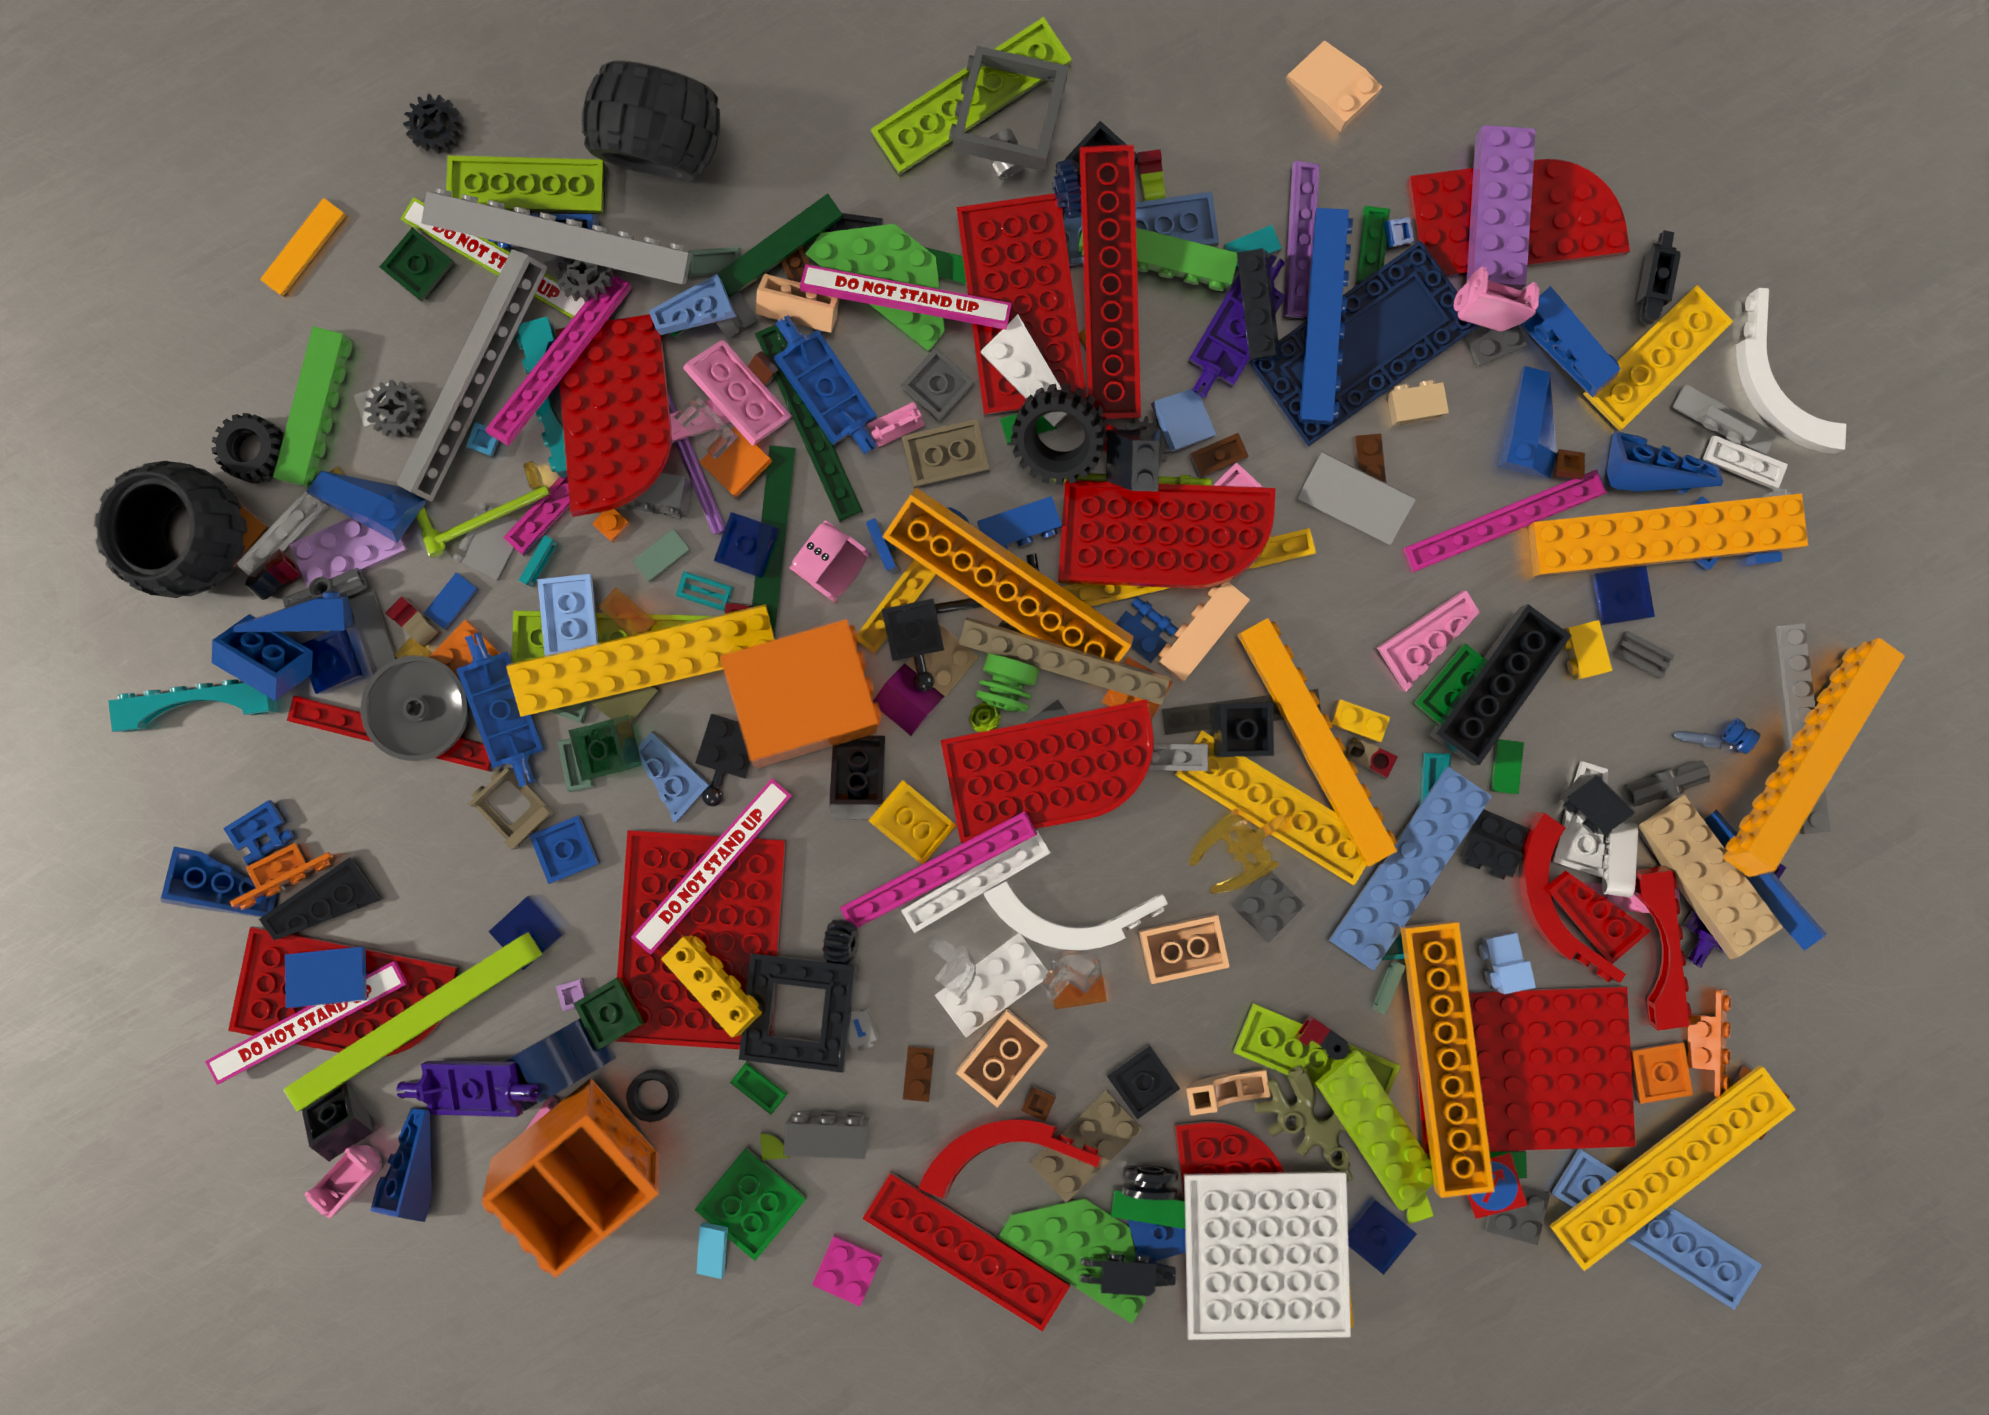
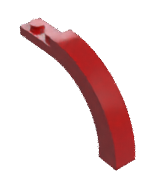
(1538, 902)
(962, 1150)

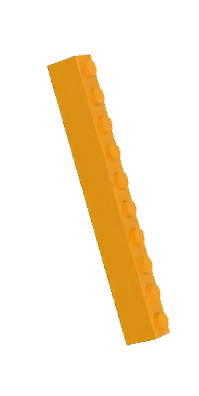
(1317, 742)

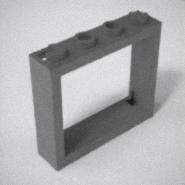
(1001, 150)

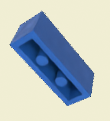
(1022, 523)

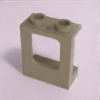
(527, 824)

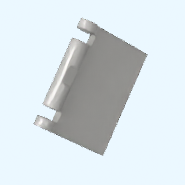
(487, 547)

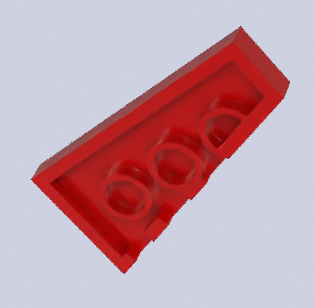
(1599, 920)

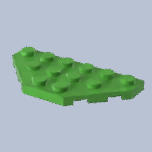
(888, 255)
(1066, 1232)

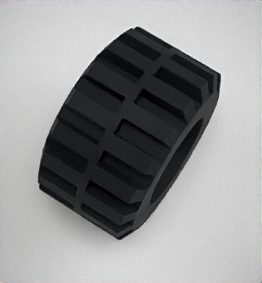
(230, 440)

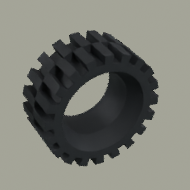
(1046, 460)

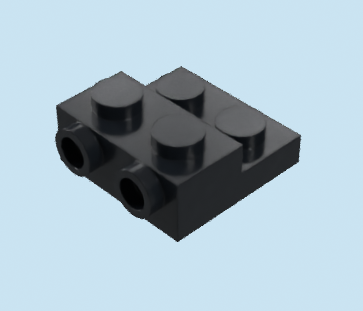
(1494, 844)

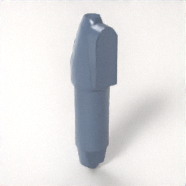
(1705, 739)

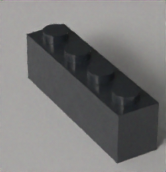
(1258, 304)

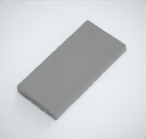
(1356, 498)

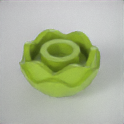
(982, 711)

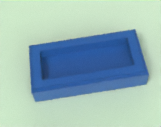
(451, 601)

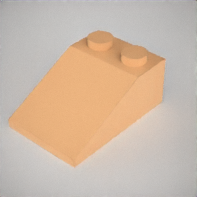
(1335, 84)

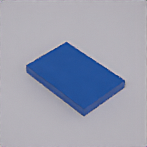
(325, 977)

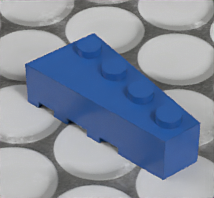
(1571, 343)

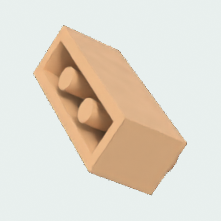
(783, 297)

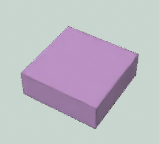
(570, 993)

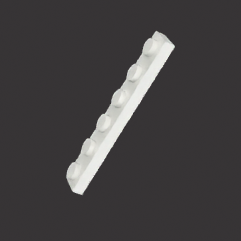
(974, 883)

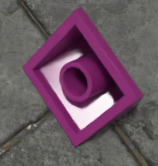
(905, 703)

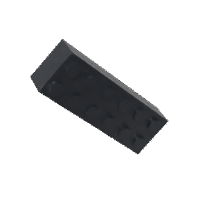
(1500, 685)

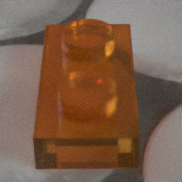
(626, 613)
(1073, 996)

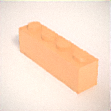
(1203, 631)

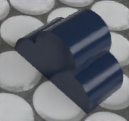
(559, 1061)

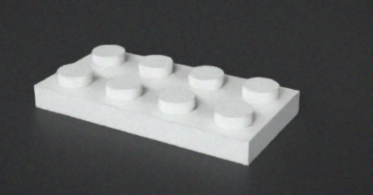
(998, 983)

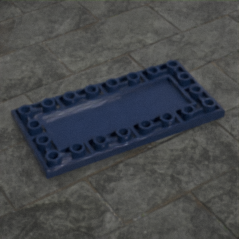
(1391, 330)

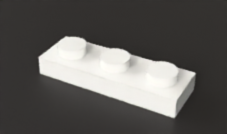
(1745, 462)

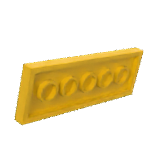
(1661, 356)

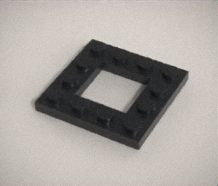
(831, 1050)

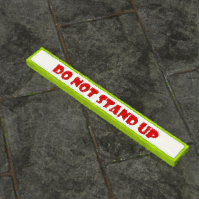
(489, 257)

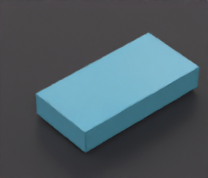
(712, 1250)

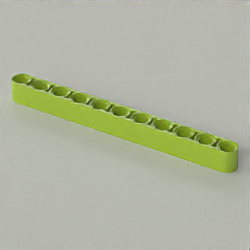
(412, 1022)

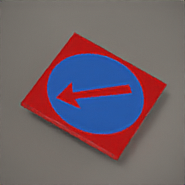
(1507, 1190)

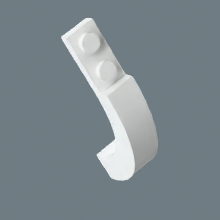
(1766, 394)
(1067, 937)

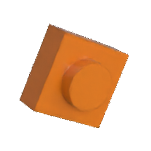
(611, 524)

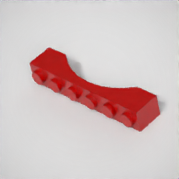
(1667, 1000)

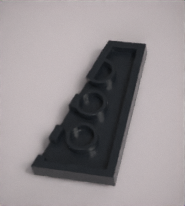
(328, 897)

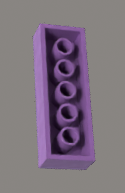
(1501, 204)

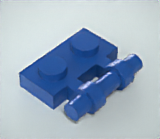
(1145, 641)
(255, 825)

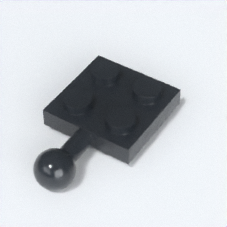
(913, 632)
(725, 752)

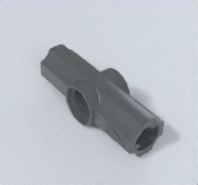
(346, 583)
(1667, 783)

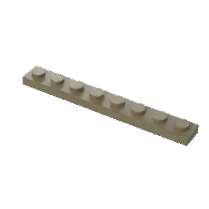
(1064, 660)

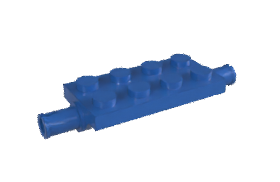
(825, 386)
(494, 707)

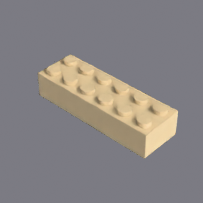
(1707, 881)

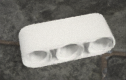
(1620, 860)

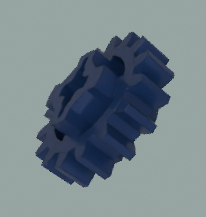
(1068, 189)

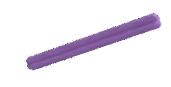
(698, 481)

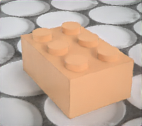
(1183, 948)
(1002, 1057)

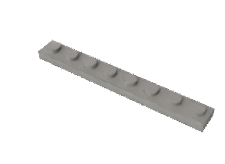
(1799, 702)

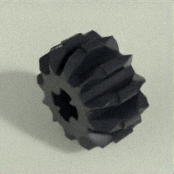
(840, 941)

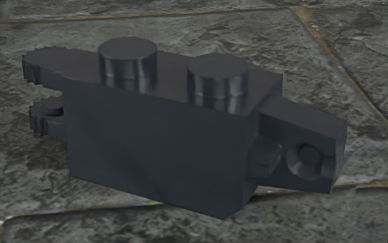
(1658, 278)
(1128, 1274)

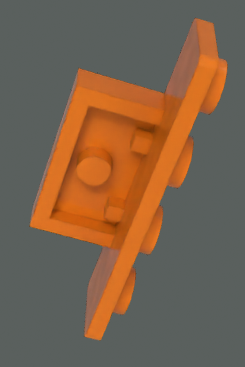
(277, 870)
(1708, 1042)

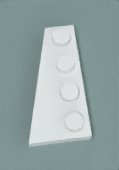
(1021, 363)
(1576, 845)

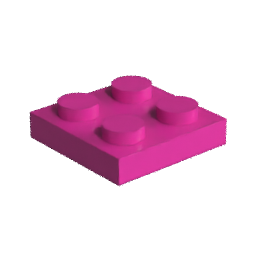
(847, 1270)

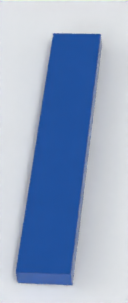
(1772, 891)

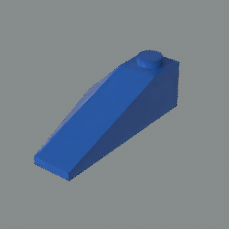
(1531, 431)
(1646, 468)
(375, 504)
(321, 613)
(206, 884)
(408, 1183)

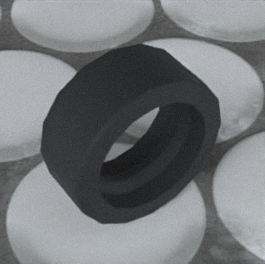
(640, 1112)

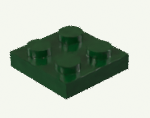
(416, 264)
(608, 1013)

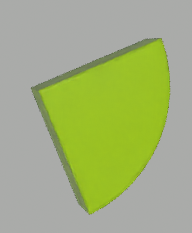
(771, 1147)
(1419, 1210)

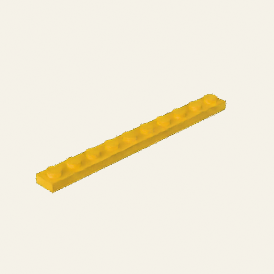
(1278, 549)

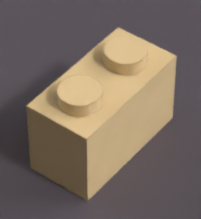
(1417, 403)

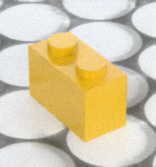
(1587, 651)
(1358, 721)

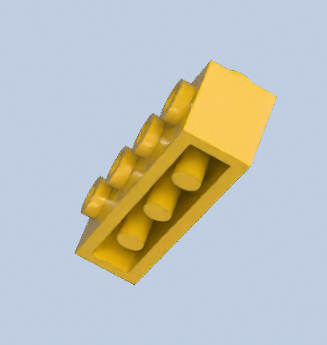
(711, 985)

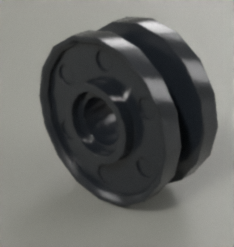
(1150, 1182)

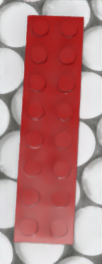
(966, 1251)

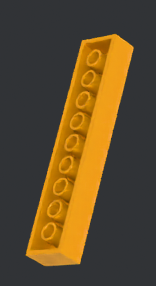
(1668, 535)
(1001, 579)
(1812, 757)
(1447, 1059)

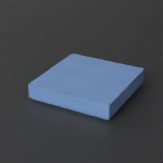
(1183, 419)

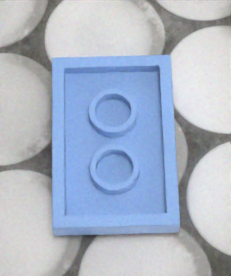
(567, 612)

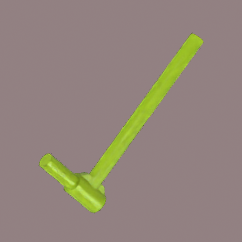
(435, 540)

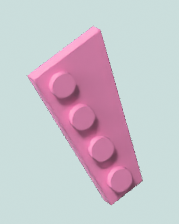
(1419, 644)

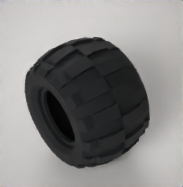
(651, 120)
(134, 523)

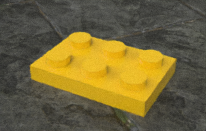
(912, 822)

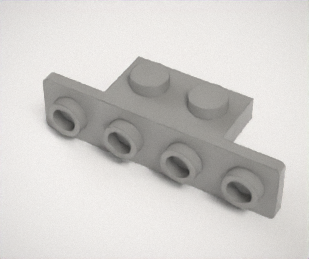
(1724, 420)

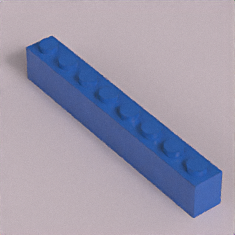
(1324, 316)

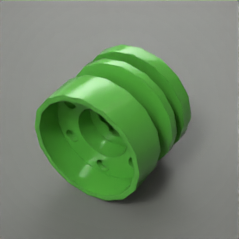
(1007, 683)

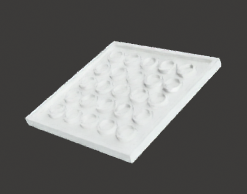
(1267, 1255)

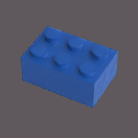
(262, 659)

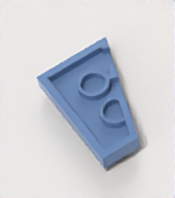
(694, 307)
(673, 776)

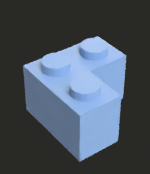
(1505, 964)

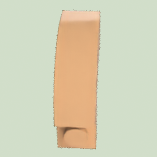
(1218, 1090)

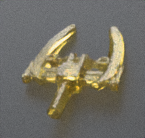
(1249, 842)

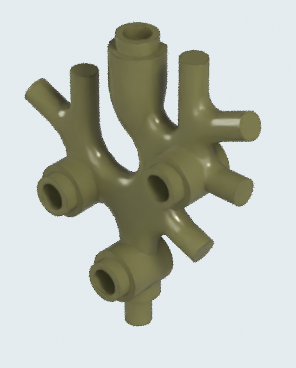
(1317, 1132)

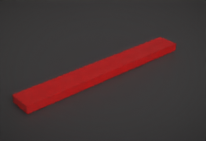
(350, 724)

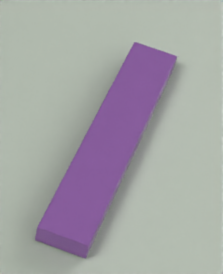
(1300, 237)

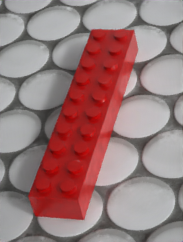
(1111, 279)

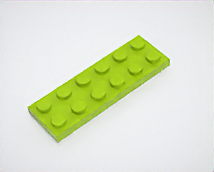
(529, 182)
(1272, 1042)
(1377, 1129)

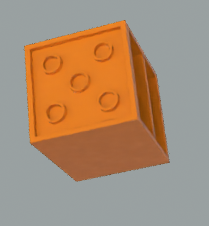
(801, 693)
(571, 1178)

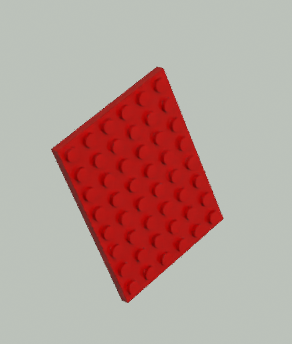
(731, 919)
(1552, 1068)

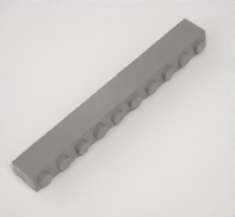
(556, 238)
(472, 375)

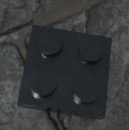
(1143, 1081)

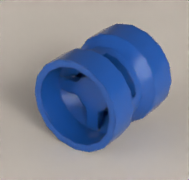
(1741, 736)

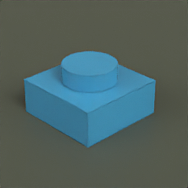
(481, 441)

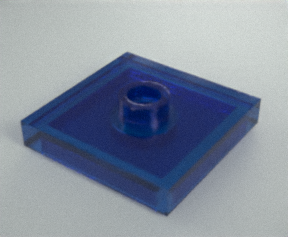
(746, 544)
(1623, 595)
(332, 661)
(527, 918)
(1379, 1236)

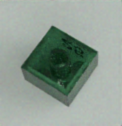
(605, 748)

